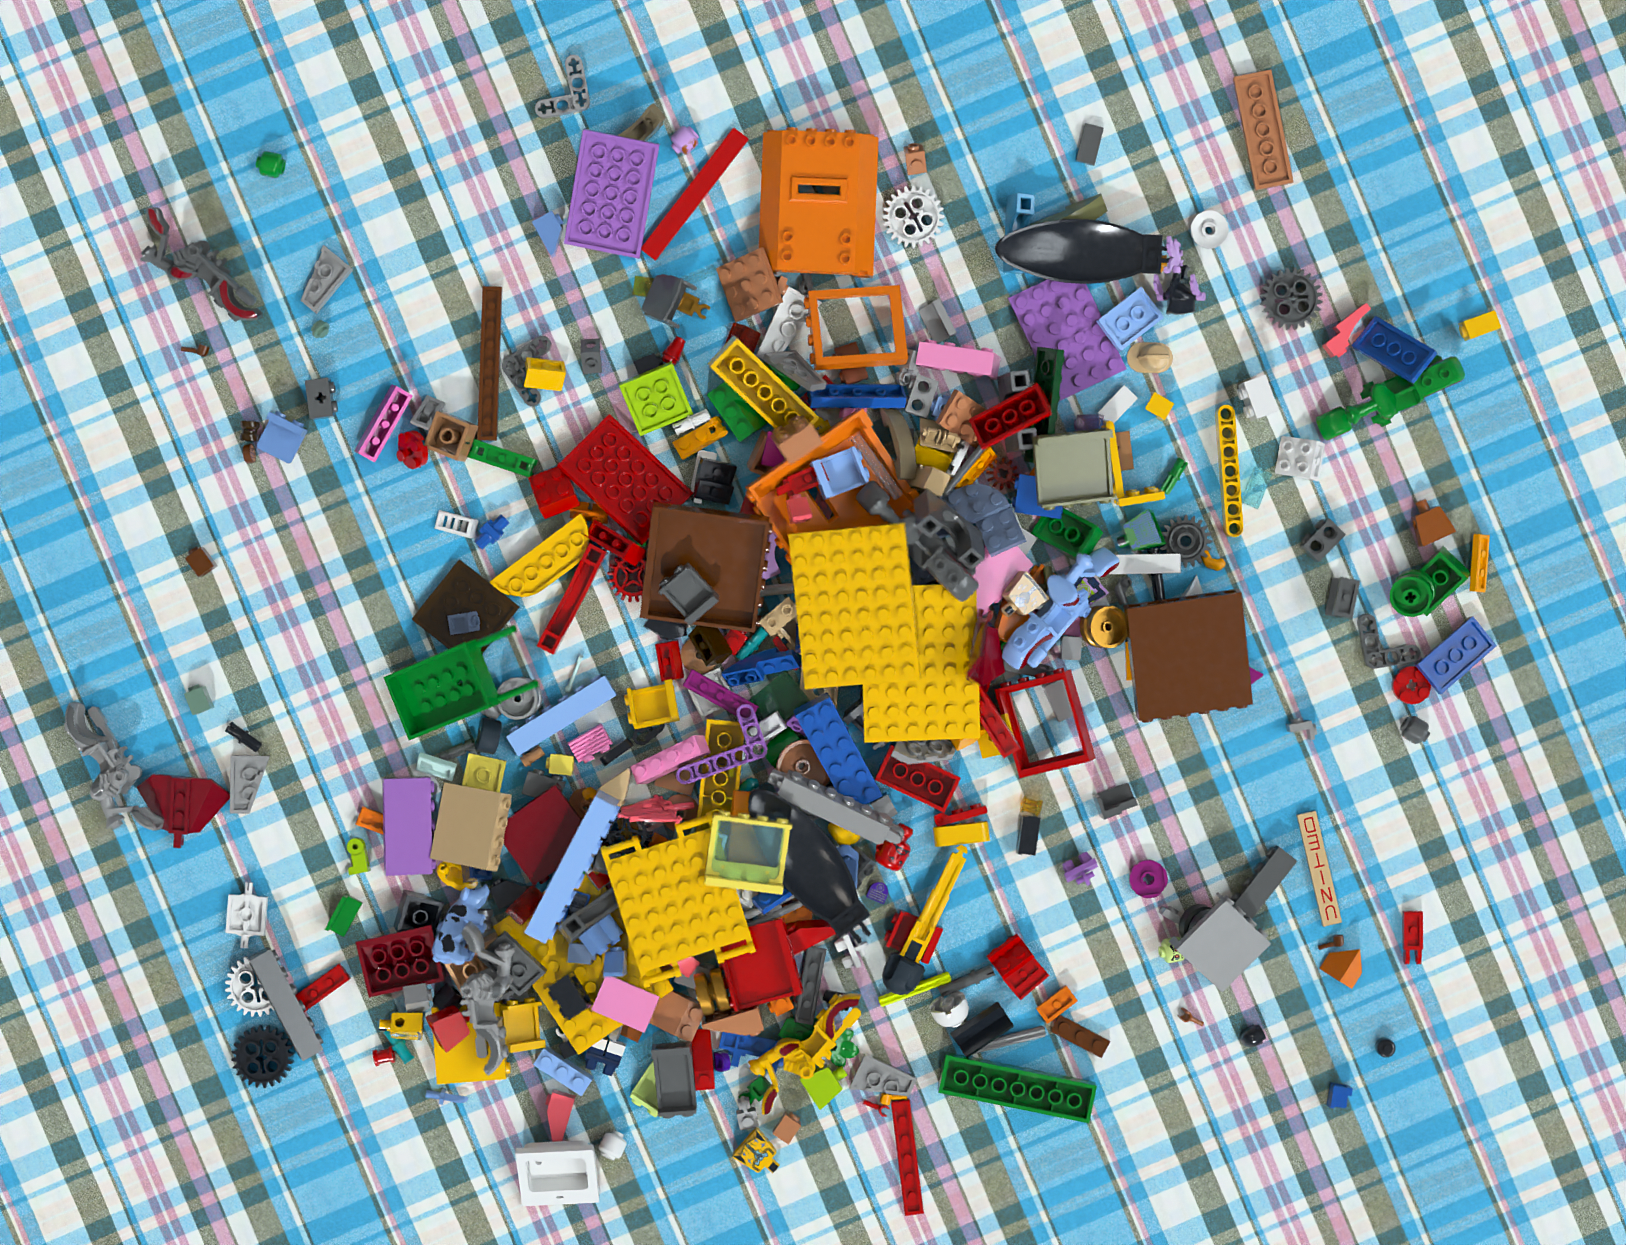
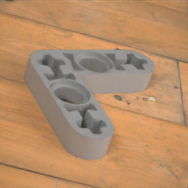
(570, 99)

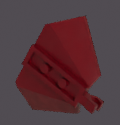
(986, 652)
(183, 802)

